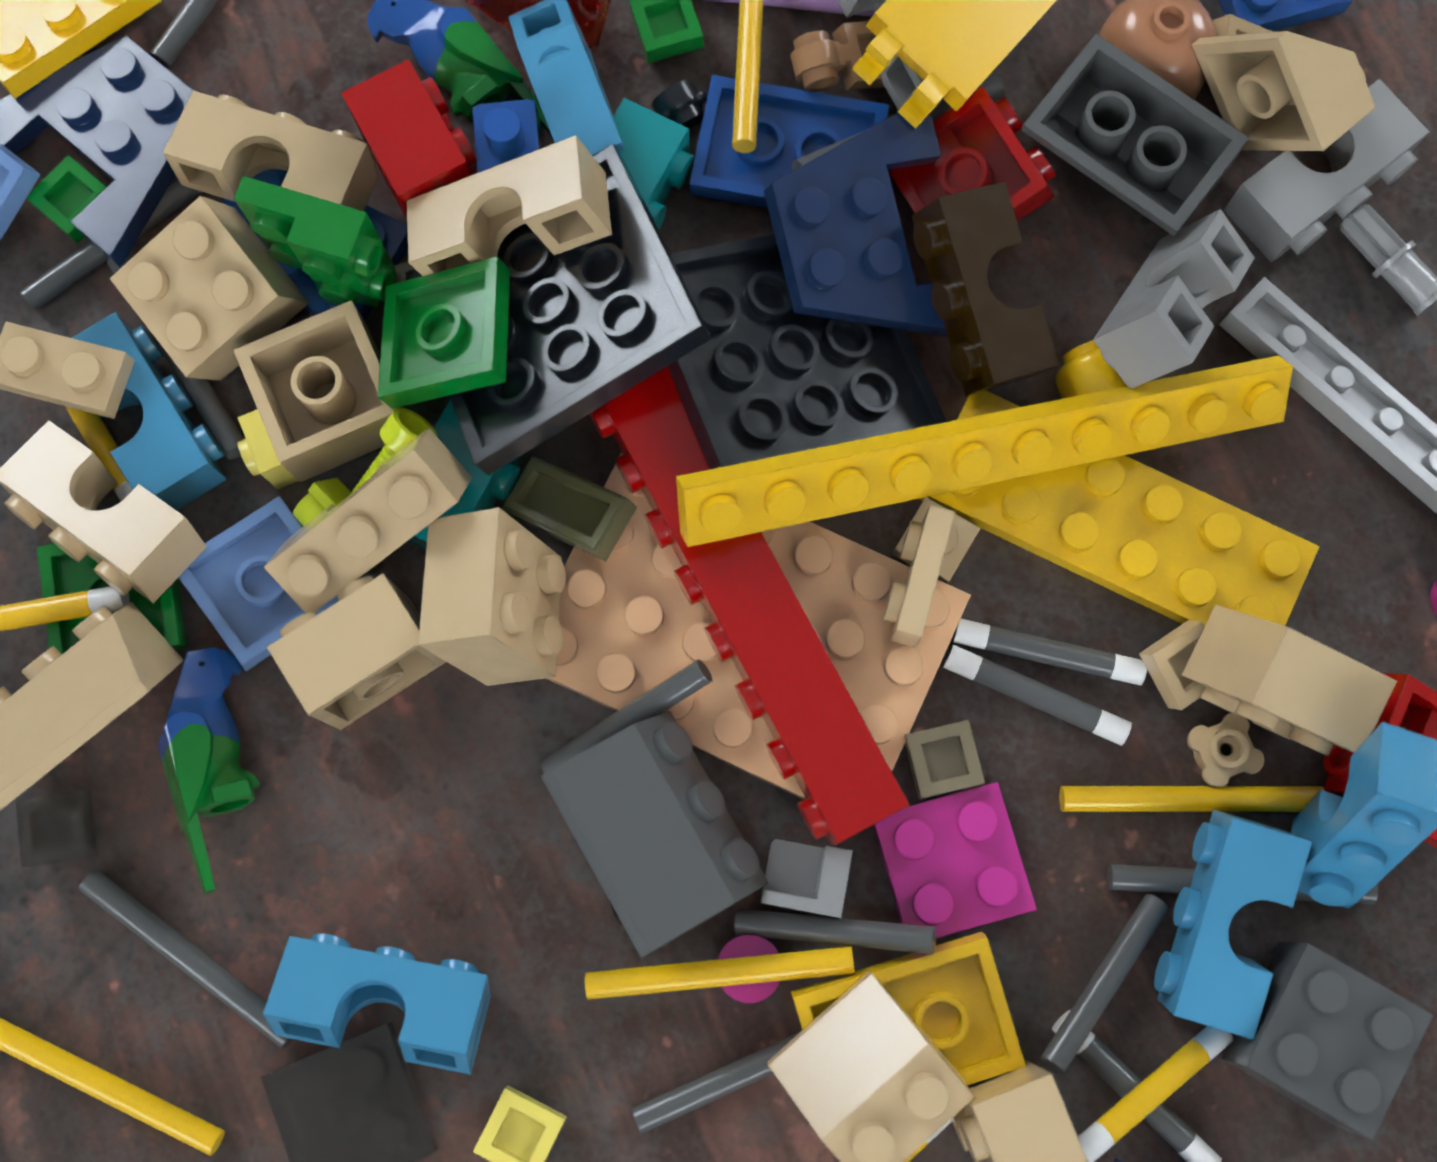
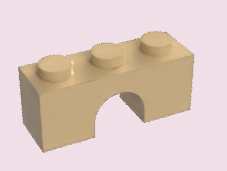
(226, 139)
(551, 190)
(370, 523)
(136, 542)

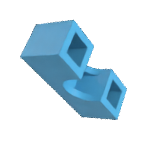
(168, 450)
(1376, 822)
(1234, 866)
(327, 982)

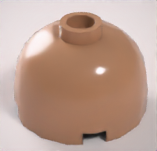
(1161, 38)

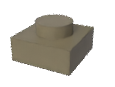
(943, 759)

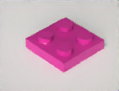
(955, 862)

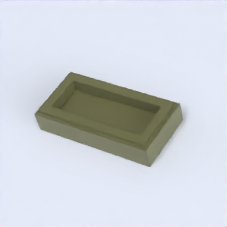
(569, 508)

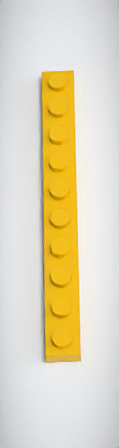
(979, 450)

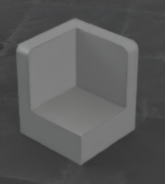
(807, 878)

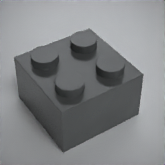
(1331, 1039)

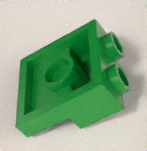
(322, 238)

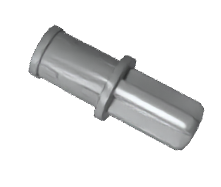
(1391, 257)

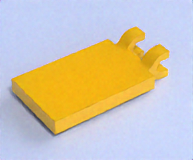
(946, 44)

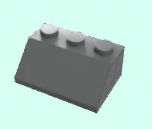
(1135, 134)
(654, 831)

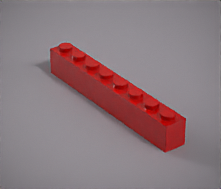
(757, 625)

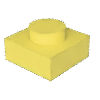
(259, 452)
(519, 1129)

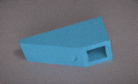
(564, 75)

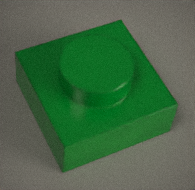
(666, 27)
(65, 195)

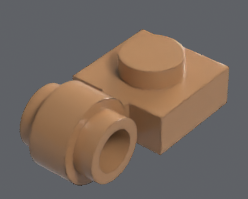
(820, 59)

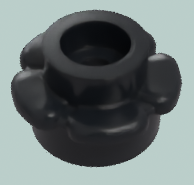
(681, 104)

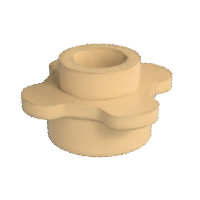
(1214, 765)

